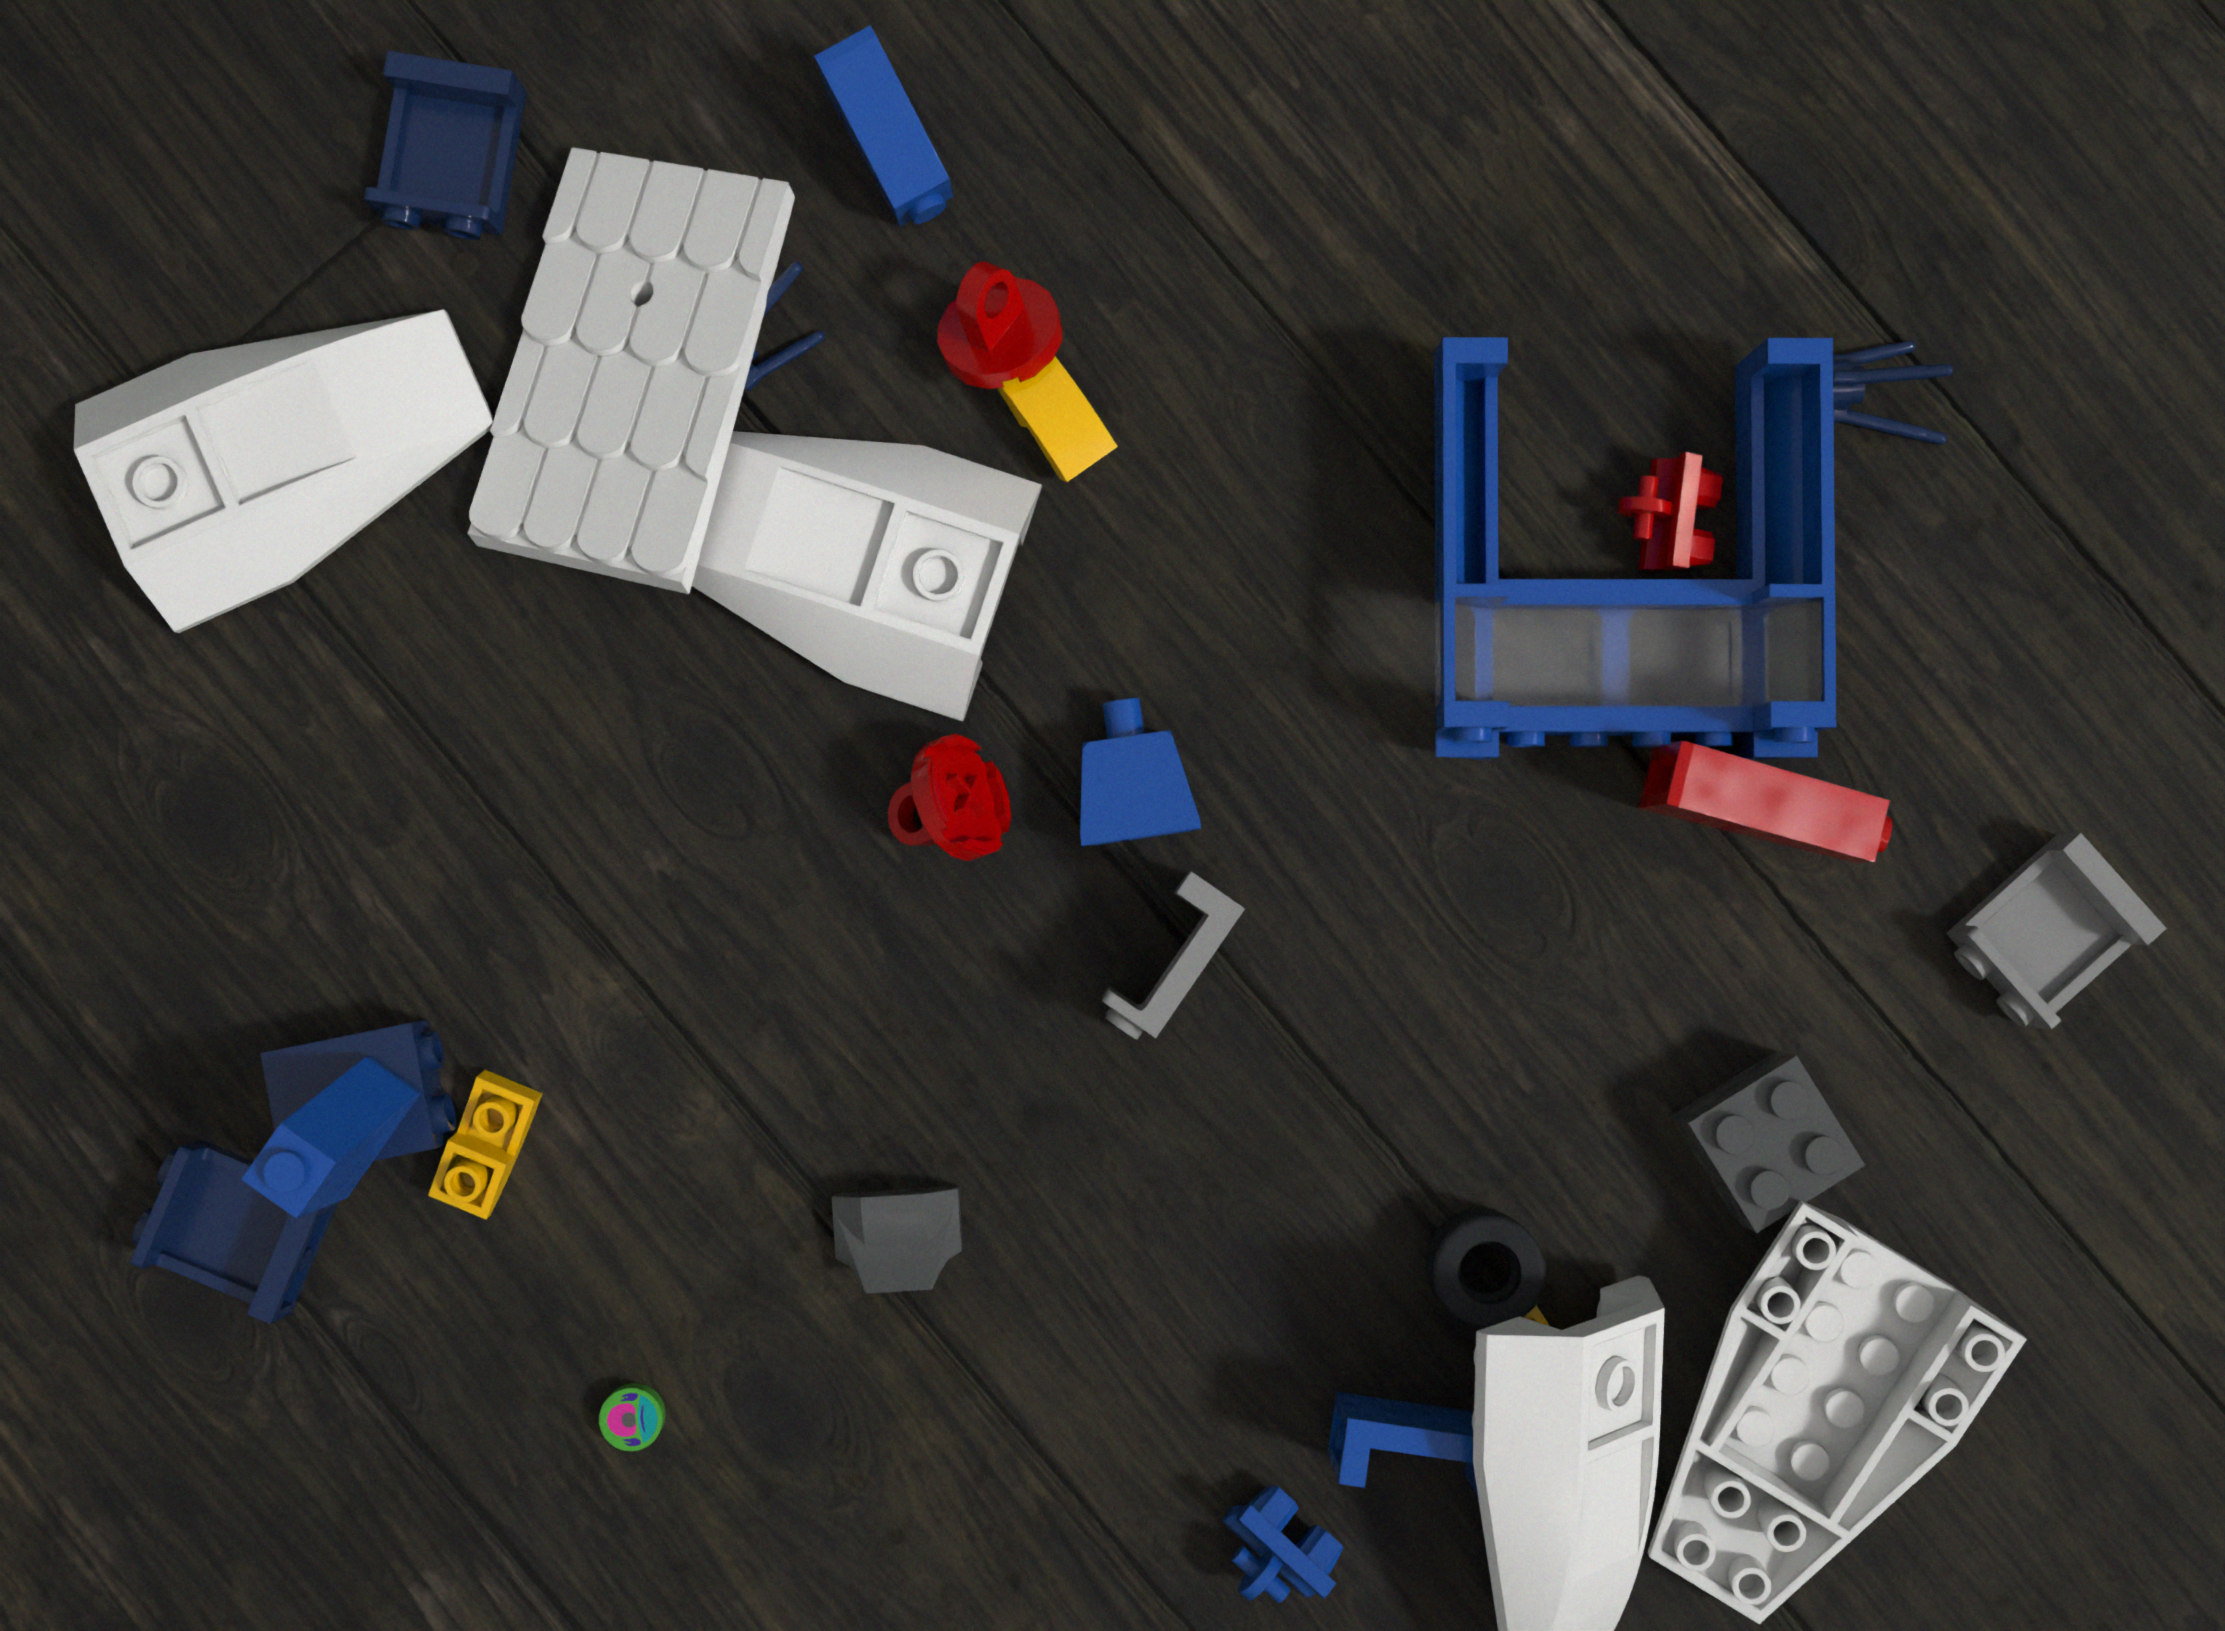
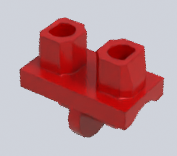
(1667, 512)

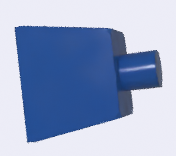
(1133, 782)

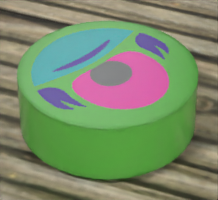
(632, 1417)

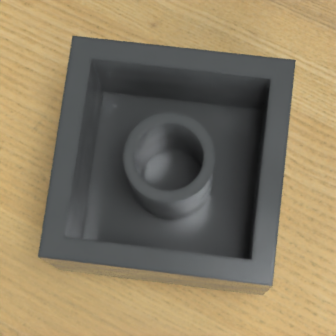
(1767, 1140)

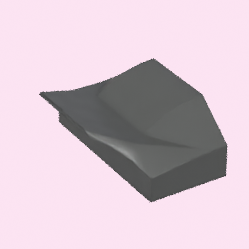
(897, 1236)

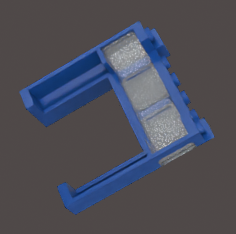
(1643, 652)

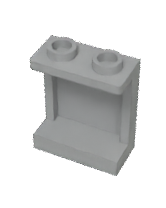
(2052, 929)
(1155, 1011)

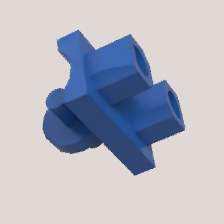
(1301, 1565)

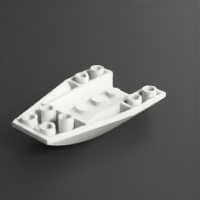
(271, 454)
(867, 558)
(1821, 1409)
(1568, 1459)

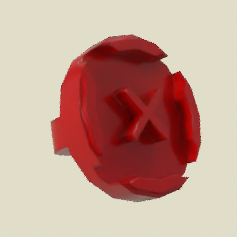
(998, 328)
(957, 800)

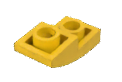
(1059, 419)
(485, 1144)

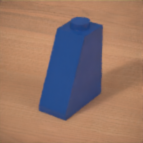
(884, 127)
(331, 1139)

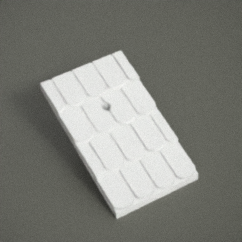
(630, 367)

